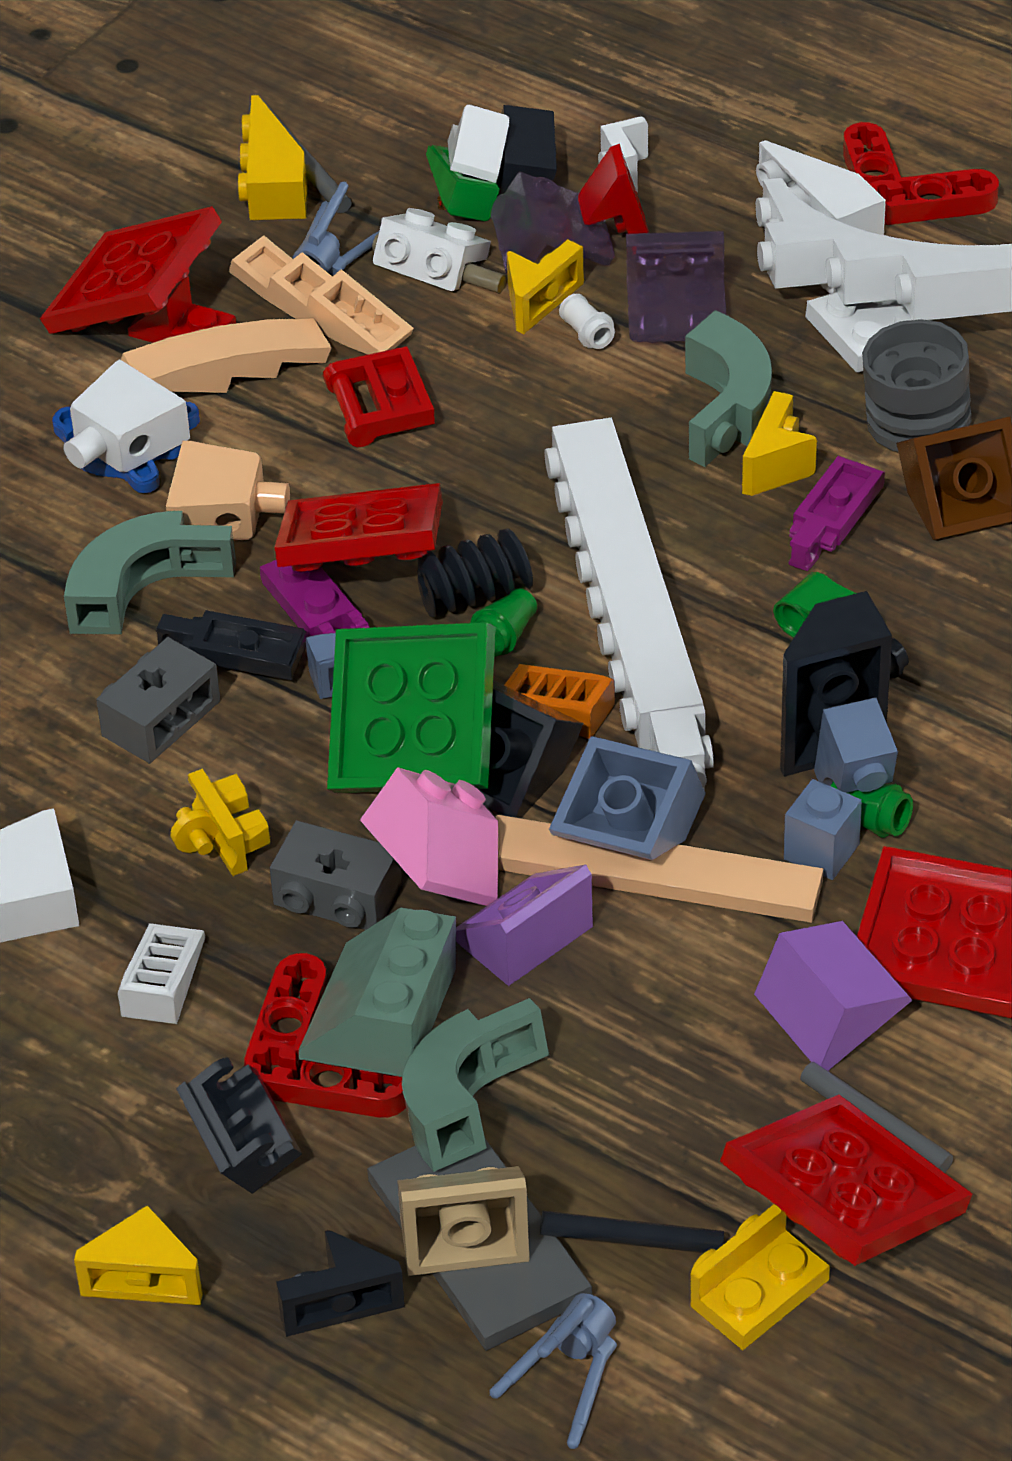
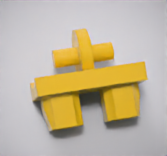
(212, 822)

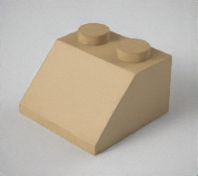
(464, 1220)

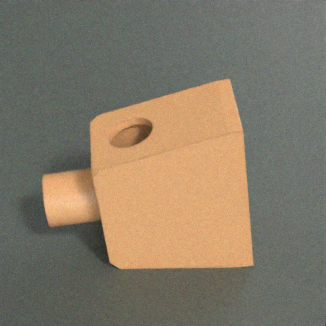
(223, 488)

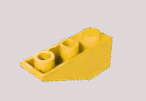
(274, 167)

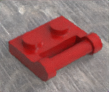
(394, 388)

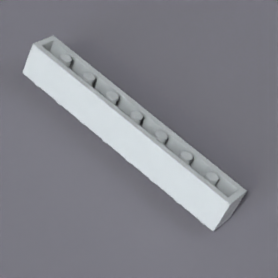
(622, 574)

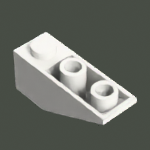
(824, 187)

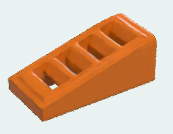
(585, 695)

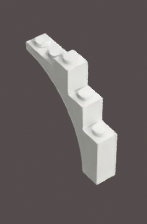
(870, 267)

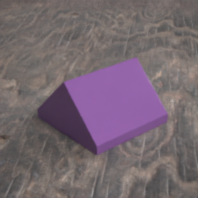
(530, 922)
(827, 991)

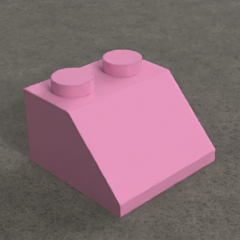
(438, 834)

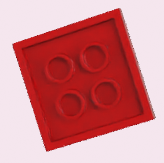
(131, 271)
(359, 527)
(942, 929)
(846, 1179)

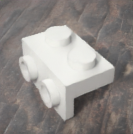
(428, 249)

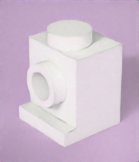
(683, 735)

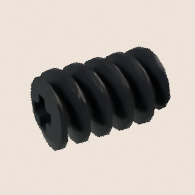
(472, 569)

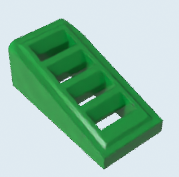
(459, 192)

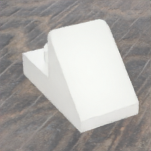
(478, 143)

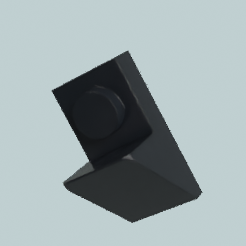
(353, 1287)

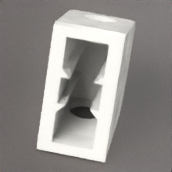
(125, 420)

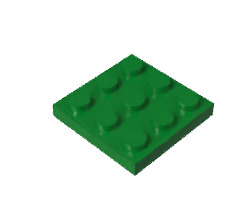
(411, 704)

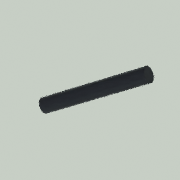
(630, 1232)

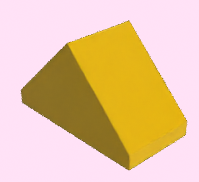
(139, 1263)

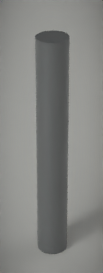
(830, 1086)

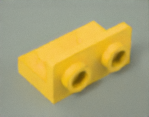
(755, 1278)

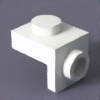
(633, 139)

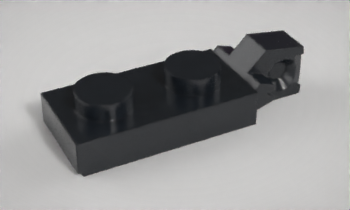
(238, 642)

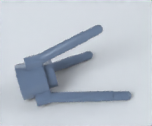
(324, 246)
(577, 1333)

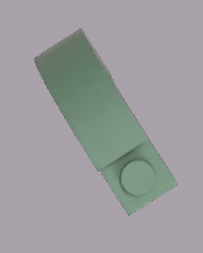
(738, 367)
(136, 555)
(454, 1065)

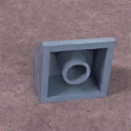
(629, 800)

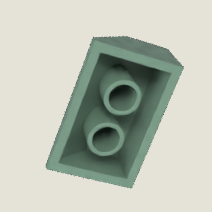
(384, 993)

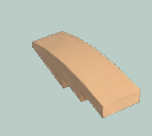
(307, 291)
(214, 355)

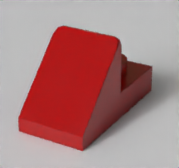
(612, 195)
(178, 317)

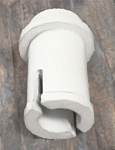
(593, 327)

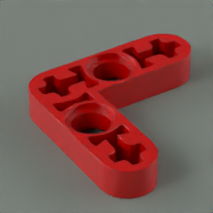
(974, 188)
(282, 1049)

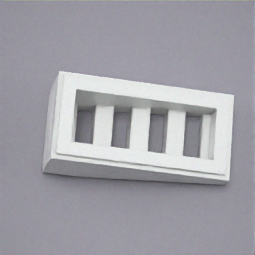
(153, 1001)

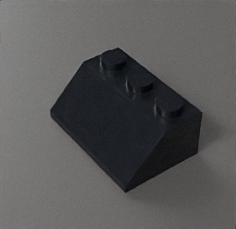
(831, 662)
(526, 750)

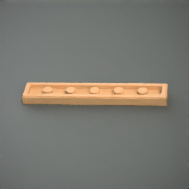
(678, 874)

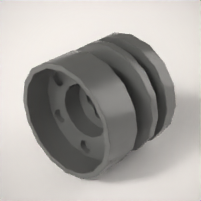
(915, 381)

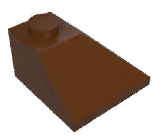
(960, 477)

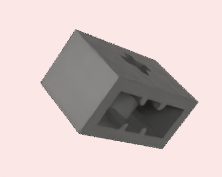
(158, 700)
(334, 876)

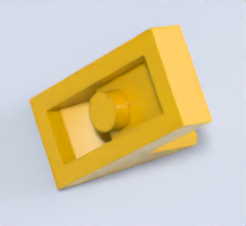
(543, 286)
(777, 449)

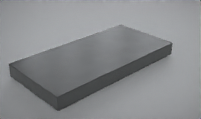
(498, 1298)

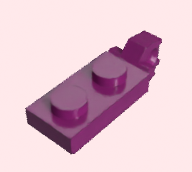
(832, 509)

